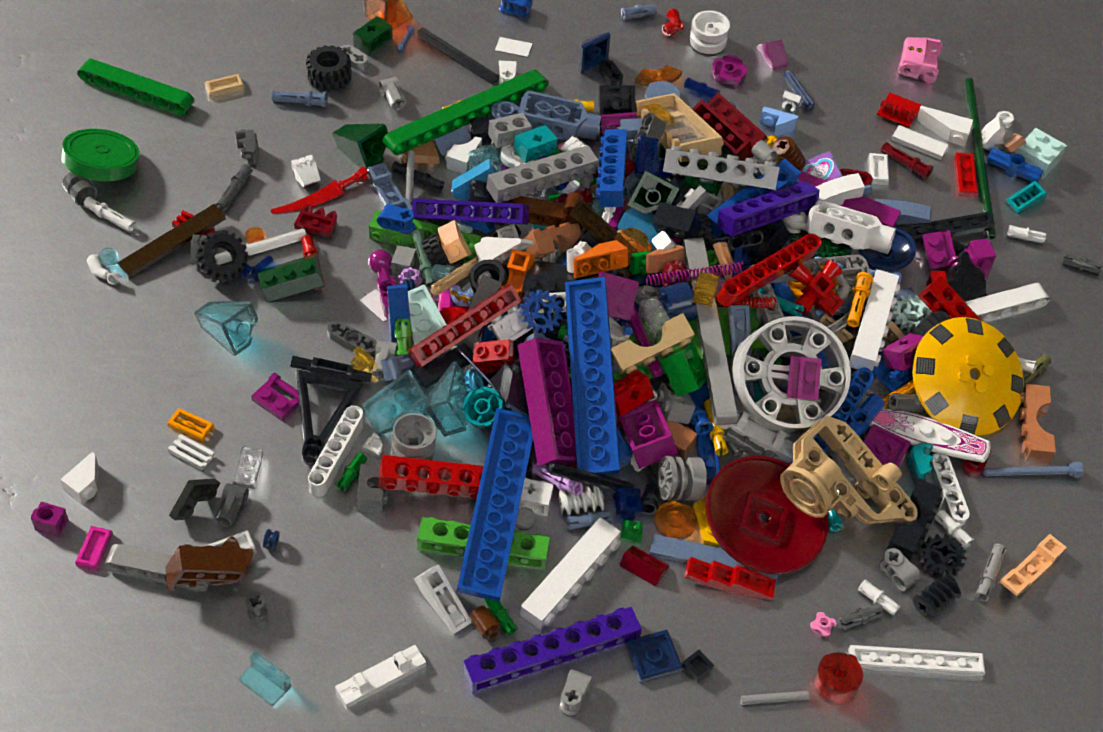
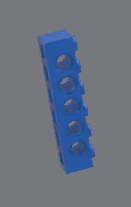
(612, 168)
(787, 176)

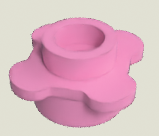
(823, 630)

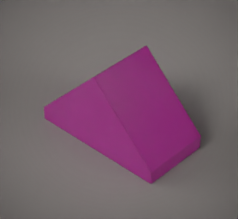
(774, 53)

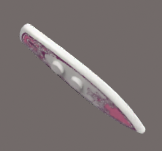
(945, 438)

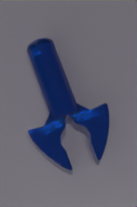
(254, 270)

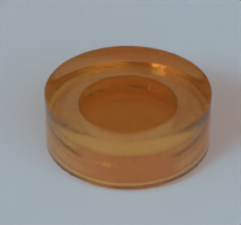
(254, 235)

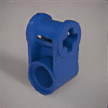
(516, 7)
(395, 217)

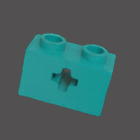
(535, 143)

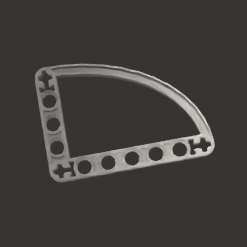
(814, 265)

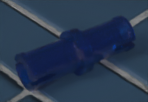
(700, 88)

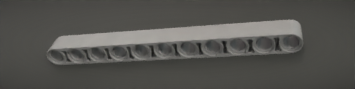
(711, 342)

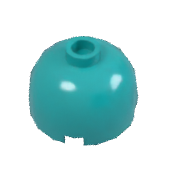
(481, 407)

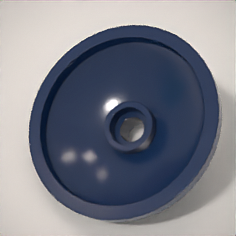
(900, 254)

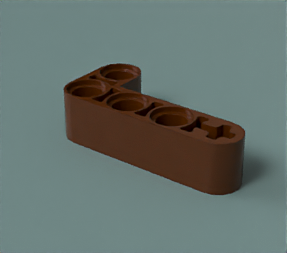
(549, 212)

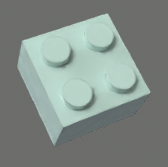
(1042, 151)

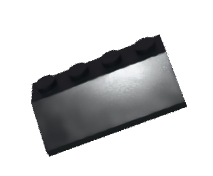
(550, 277)

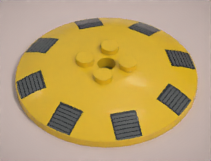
(944, 378)

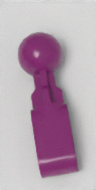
(380, 263)

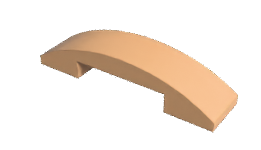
(1033, 566)

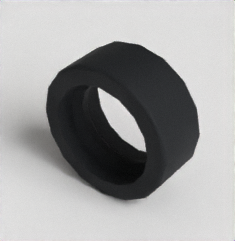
(483, 266)

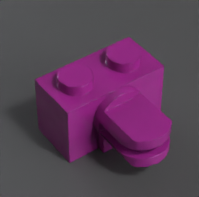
(981, 255)

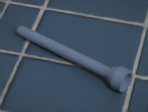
(1074, 470)

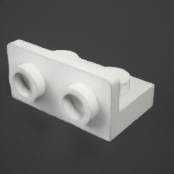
(510, 325)

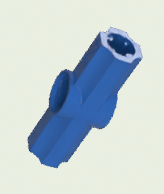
(1014, 165)
(866, 412)

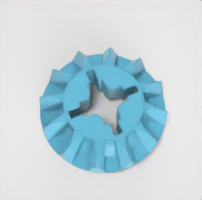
(473, 380)

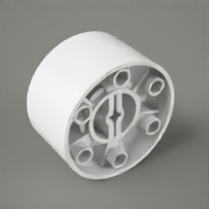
(772, 374)

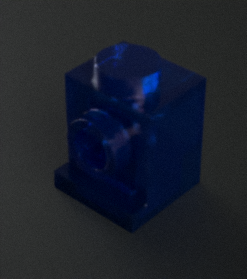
(628, 503)

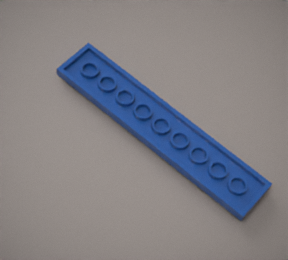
(592, 376)
(496, 506)

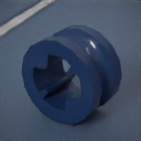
(271, 539)

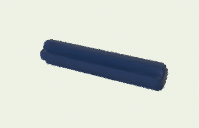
(799, 89)

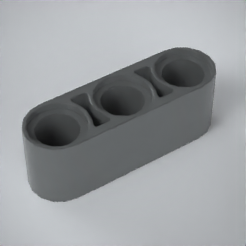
(651, 127)

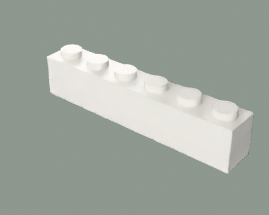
(874, 321)
(570, 574)

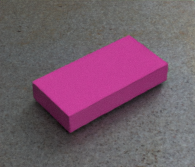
(94, 548)

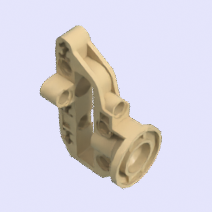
(814, 483)

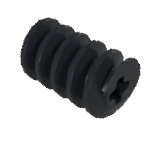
(937, 596)

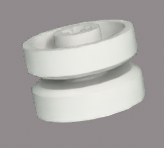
(709, 32)

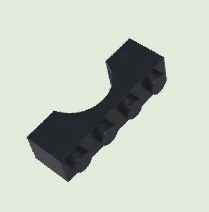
(906, 538)

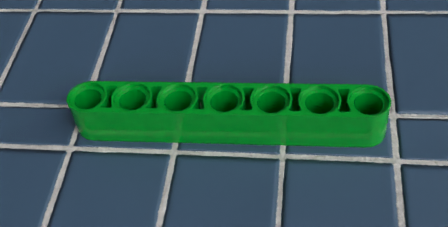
(135, 86)

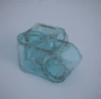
(484, 153)

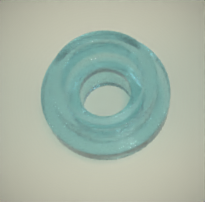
(108, 256)

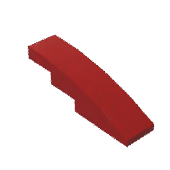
(728, 579)

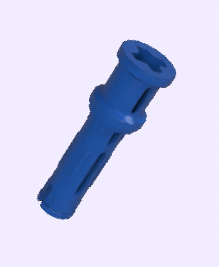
(700, 419)

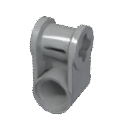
(899, 571)
(575, 690)

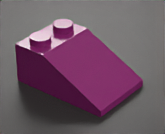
(648, 434)

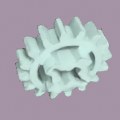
(912, 312)

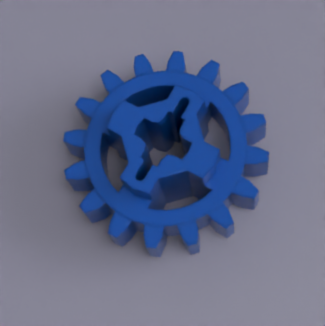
(545, 318)

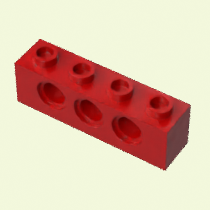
(942, 297)

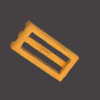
(187, 427)

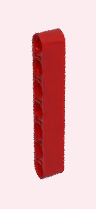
(768, 270)

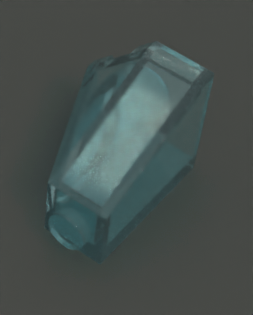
(229, 323)

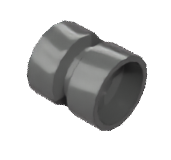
(78, 188)

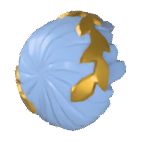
(460, 297)

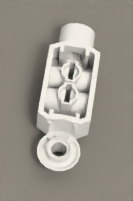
(843, 226)

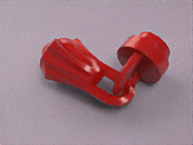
(669, 27)

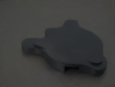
(967, 279)

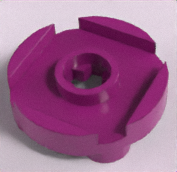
(723, 75)

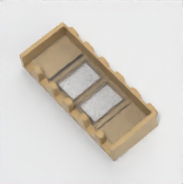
(688, 127)

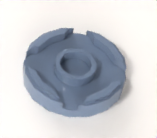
(661, 88)

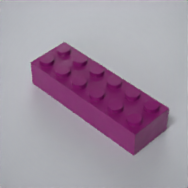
(549, 400)

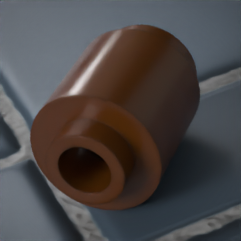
(485, 622)

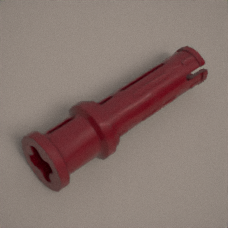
(913, 164)

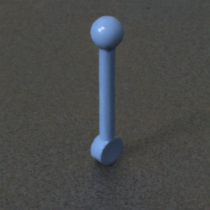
(410, 29)

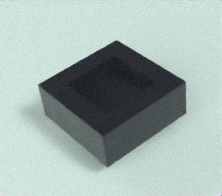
(697, 665)

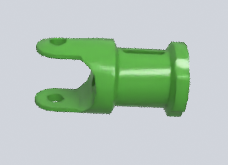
(403, 334)

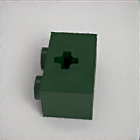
(372, 35)

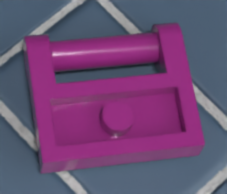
(274, 401)

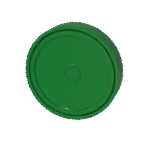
(100, 154)

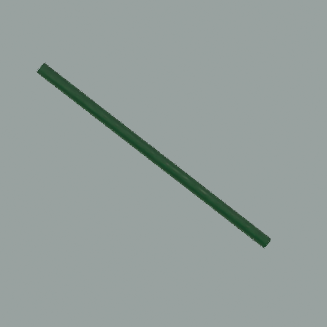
(979, 153)

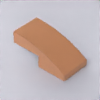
(657, 259)

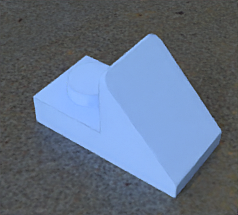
(780, 120)

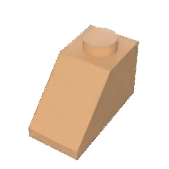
(453, 242)

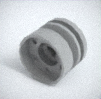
(413, 437)
(682, 478)

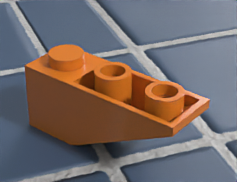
(600, 258)

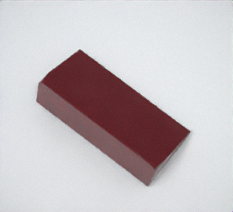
(644, 565)

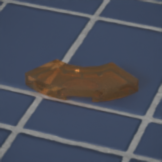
(666, 74)

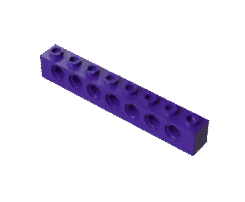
(545, 658)

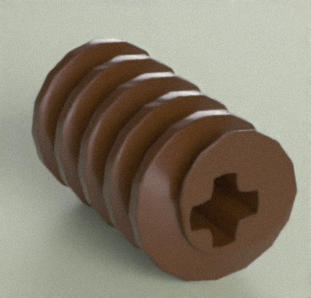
(787, 149)

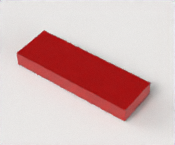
(965, 174)

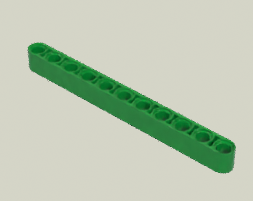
(459, 114)

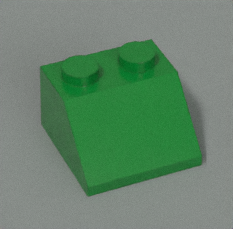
(684, 369)

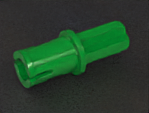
(351, 472)
(502, 616)

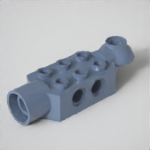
(560, 115)

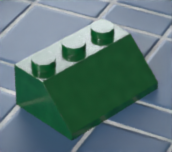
(291, 277)

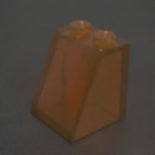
(391, 11)

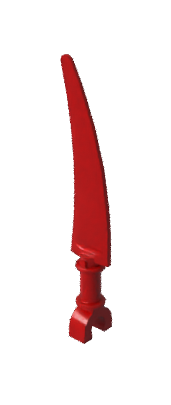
(325, 194)

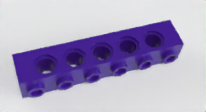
(767, 208)
(471, 211)

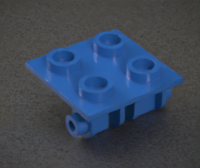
(891, 377)

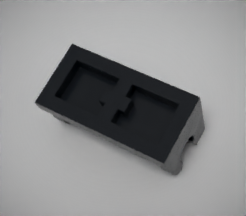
(479, 193)

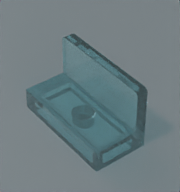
(265, 679)

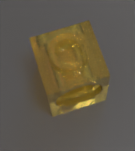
(705, 289)

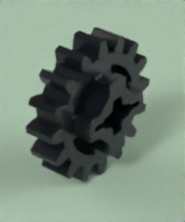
(942, 556)

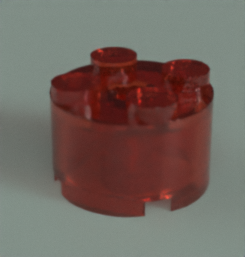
(838, 678)

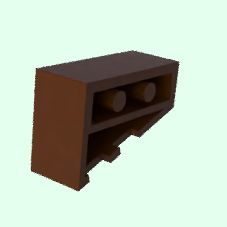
(205, 564)

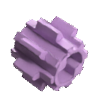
(410, 274)

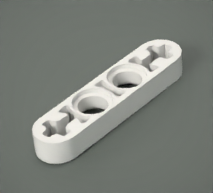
(952, 488)

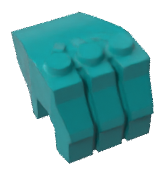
(919, 460)

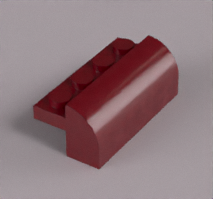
(736, 130)

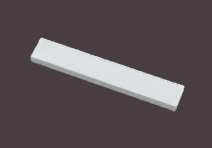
(919, 660)

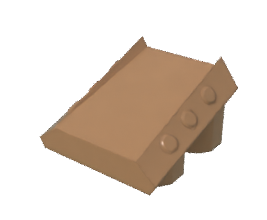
(424, 155)

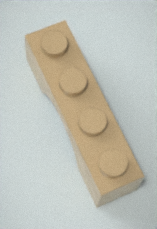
(629, 355)

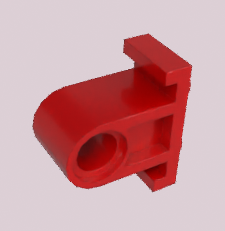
(494, 353)

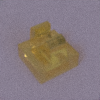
(362, 360)

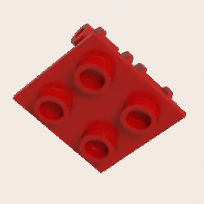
(899, 109)

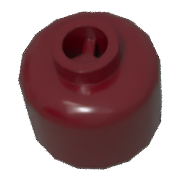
(672, 267)

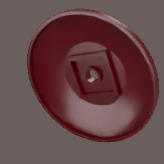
(733, 510)

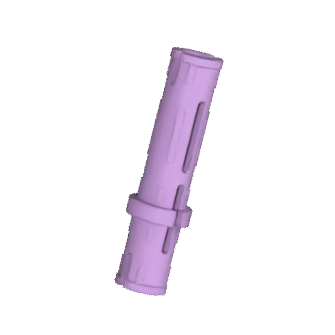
(562, 483)

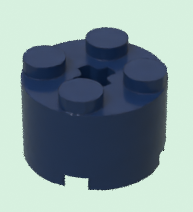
(678, 300)

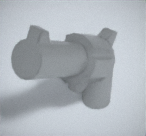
(844, 288)

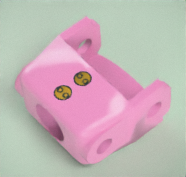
(919, 60)

